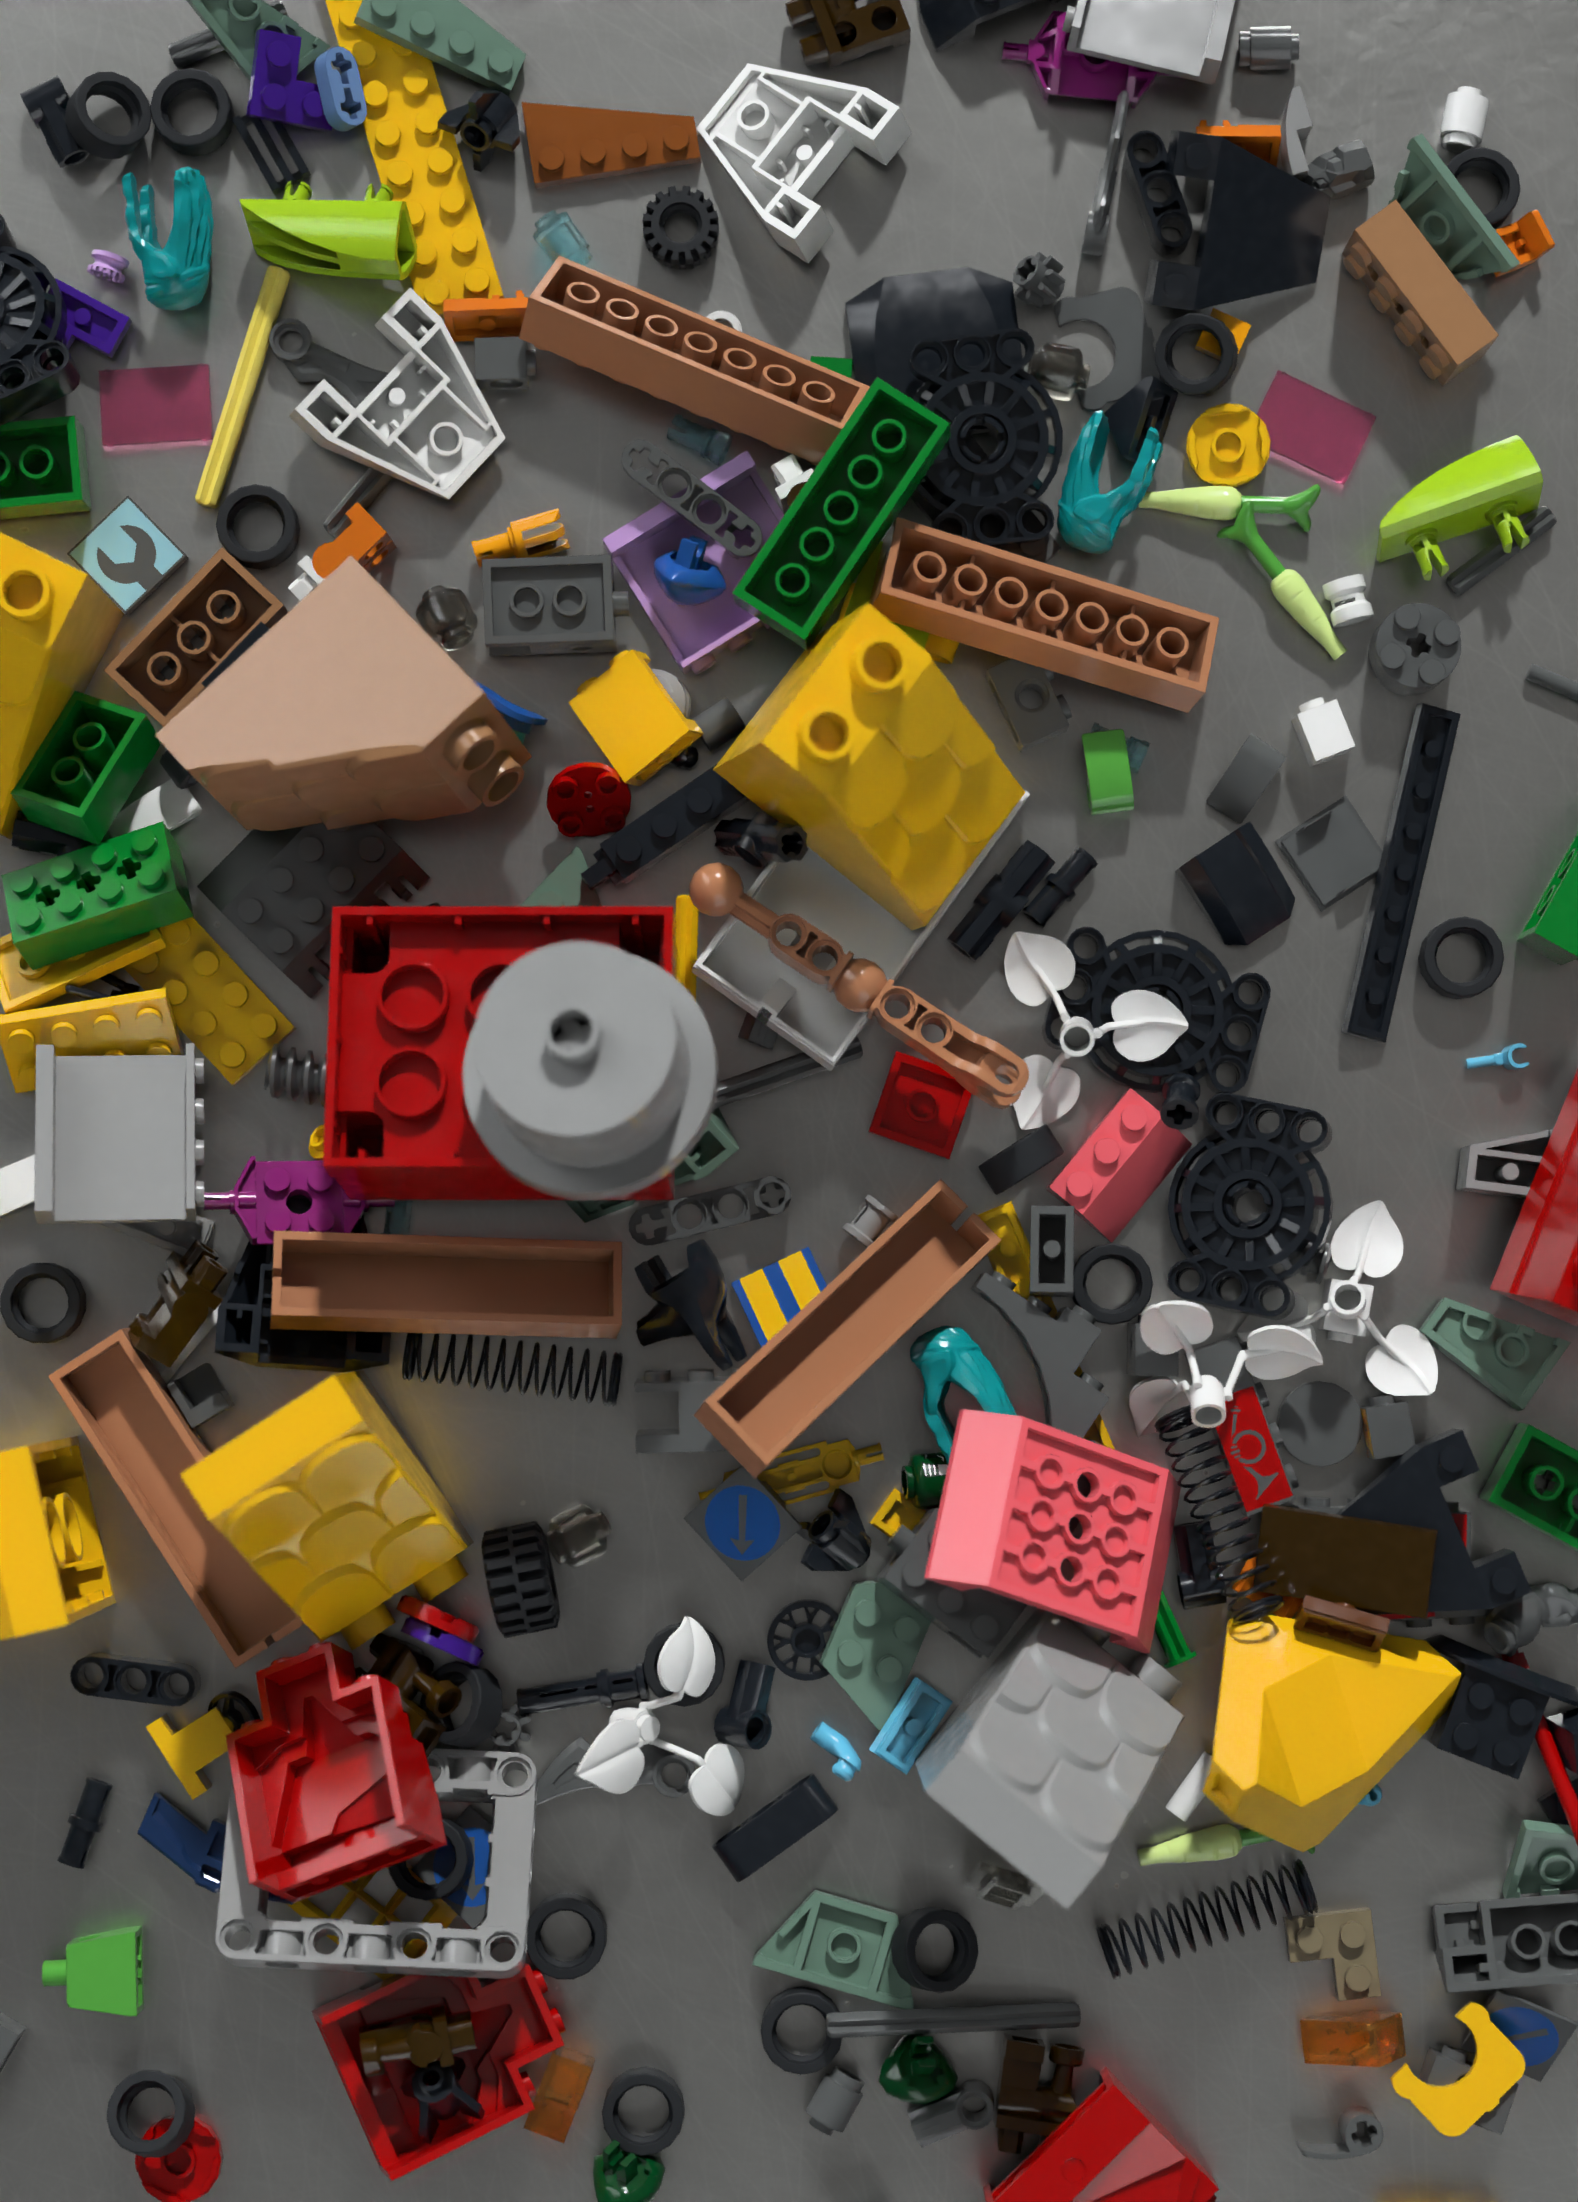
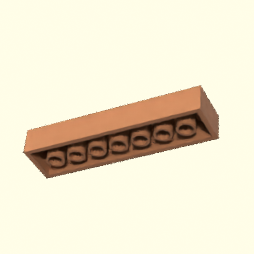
(689, 360)
(1043, 615)

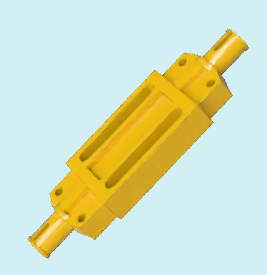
(836, 1464)

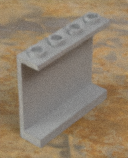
(1155, 35)
(117, 1138)

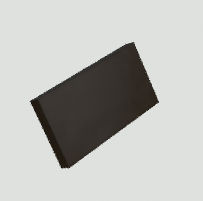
(1347, 1560)

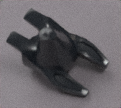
(690, 1305)

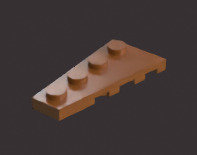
(598, 143)

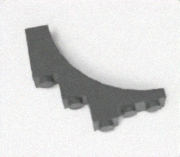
(1056, 1352)

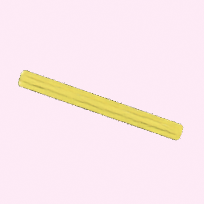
(242, 387)

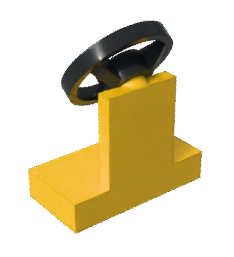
(200, 1740)

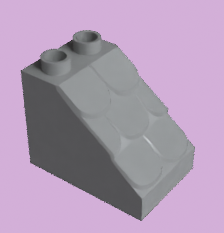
(1053, 1750)

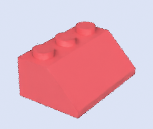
(1119, 1165)

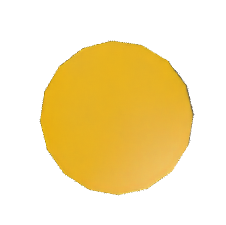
(1228, 445)

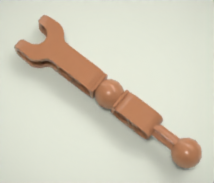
(864, 988)

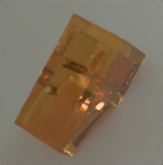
(1353, 2039)
(559, 2093)

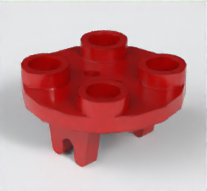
(569, 802)

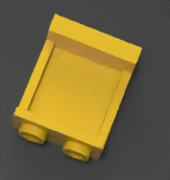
(633, 718)

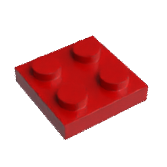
(920, 1106)

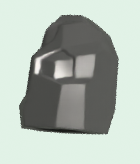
(1341, 170)

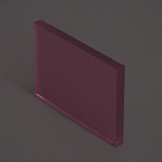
(156, 405)
(1314, 427)

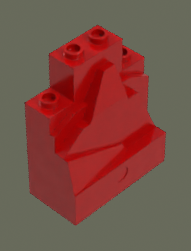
(329, 1777)
(509, 2032)
(1107, 2154)

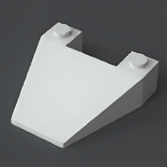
(785, 139)
(421, 419)

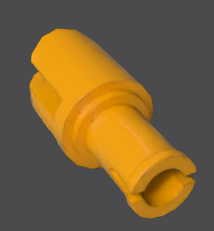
(525, 544)

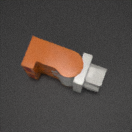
(362, 540)

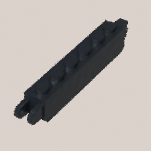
(664, 829)

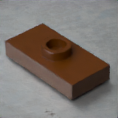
(1341, 1623)

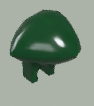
(917, 2071)
(626, 2176)

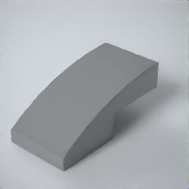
(1295, 127)

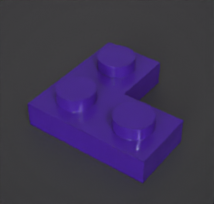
(274, 88)
(92, 322)

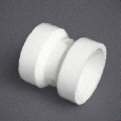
(1348, 600)

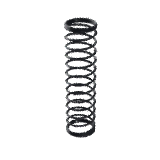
(413, 1350)
(1255, 1609)
(1304, 1893)

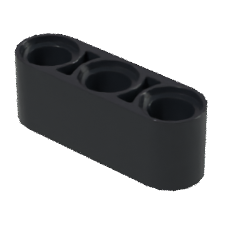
(1157, 214)
(115, 1684)
(775, 1827)

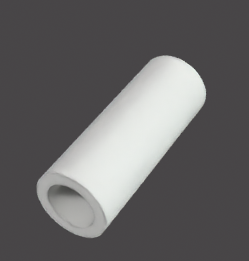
(1190, 1791)

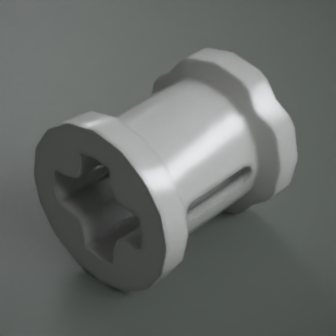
(870, 1221)

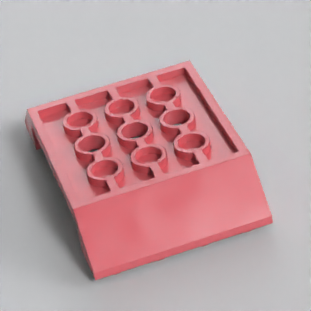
(1010, 1515)

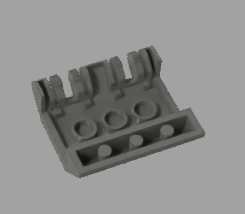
(286, 881)

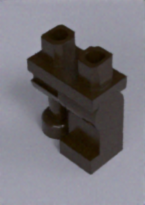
(846, 31)
(182, 1306)
(411, 1671)
(416, 2038)
(1021, 2101)

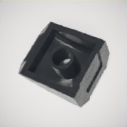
(1239, 887)

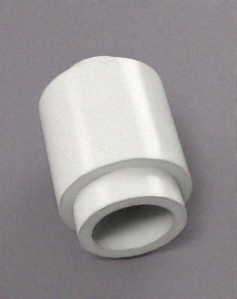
(1464, 119)

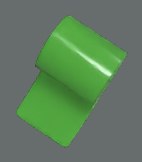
(1108, 772)

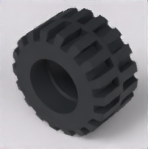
(520, 1579)

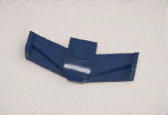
(187, 1844)

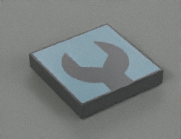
(127, 555)

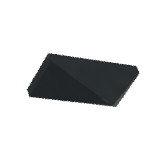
(1142, 407)

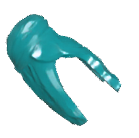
(180, 271)
(1090, 518)
(952, 1356)

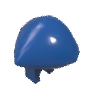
(686, 576)

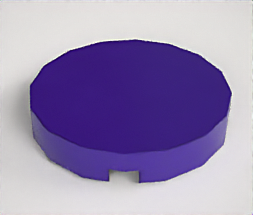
(442, 1640)

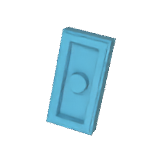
(910, 1725)

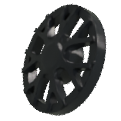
(805, 1639)

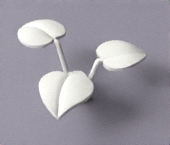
(1142, 1025)
(1373, 1246)
(1171, 1325)
(615, 1757)

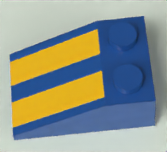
(779, 1292)

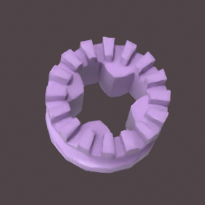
(108, 265)

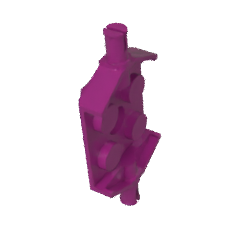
(1070, 73)
(266, 1187)

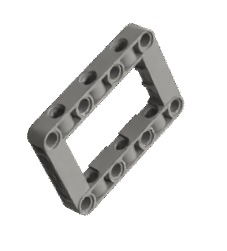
(464, 1777)

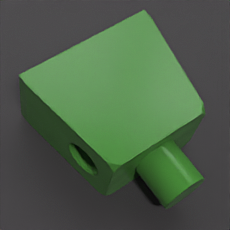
(102, 1972)

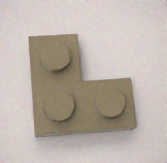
(1344, 1938)

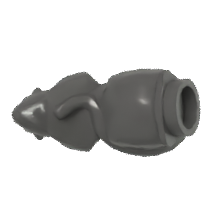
(1520, 1620)

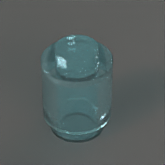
(561, 236)

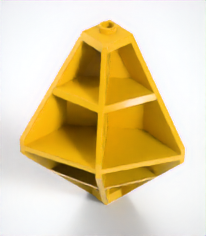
(1315, 1724)

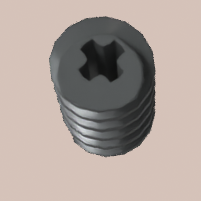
(296, 1076)

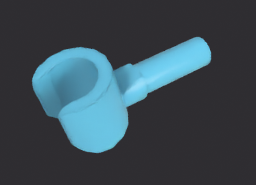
(1498, 1059)

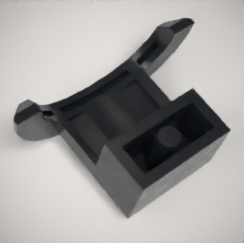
(1494, 1708)

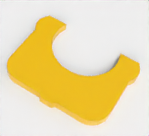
(1460, 2104)

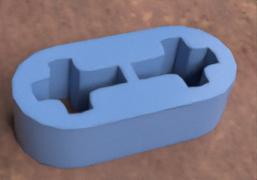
(340, 89)

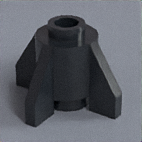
(484, 123)
(836, 1537)
(439, 2095)

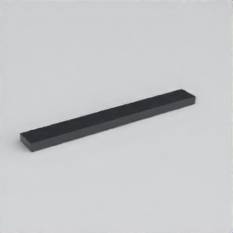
(1401, 873)

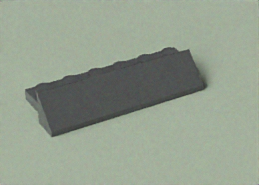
(1507, 1942)

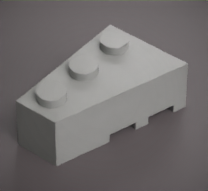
(1502, 1165)

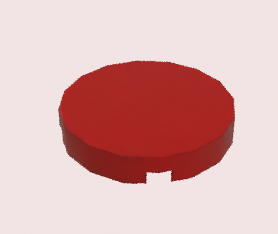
(438, 1618)
(186, 2171)

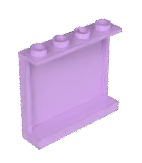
(708, 628)

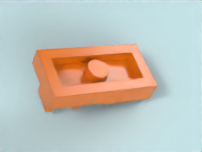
(1257, 139)
(484, 317)

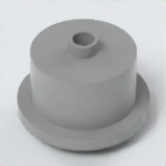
(589, 1071)

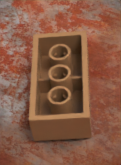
(1418, 294)
(188, 614)

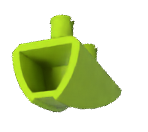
(334, 235)
(1463, 497)

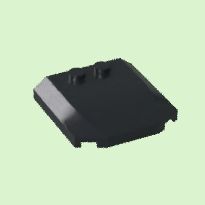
(909, 308)

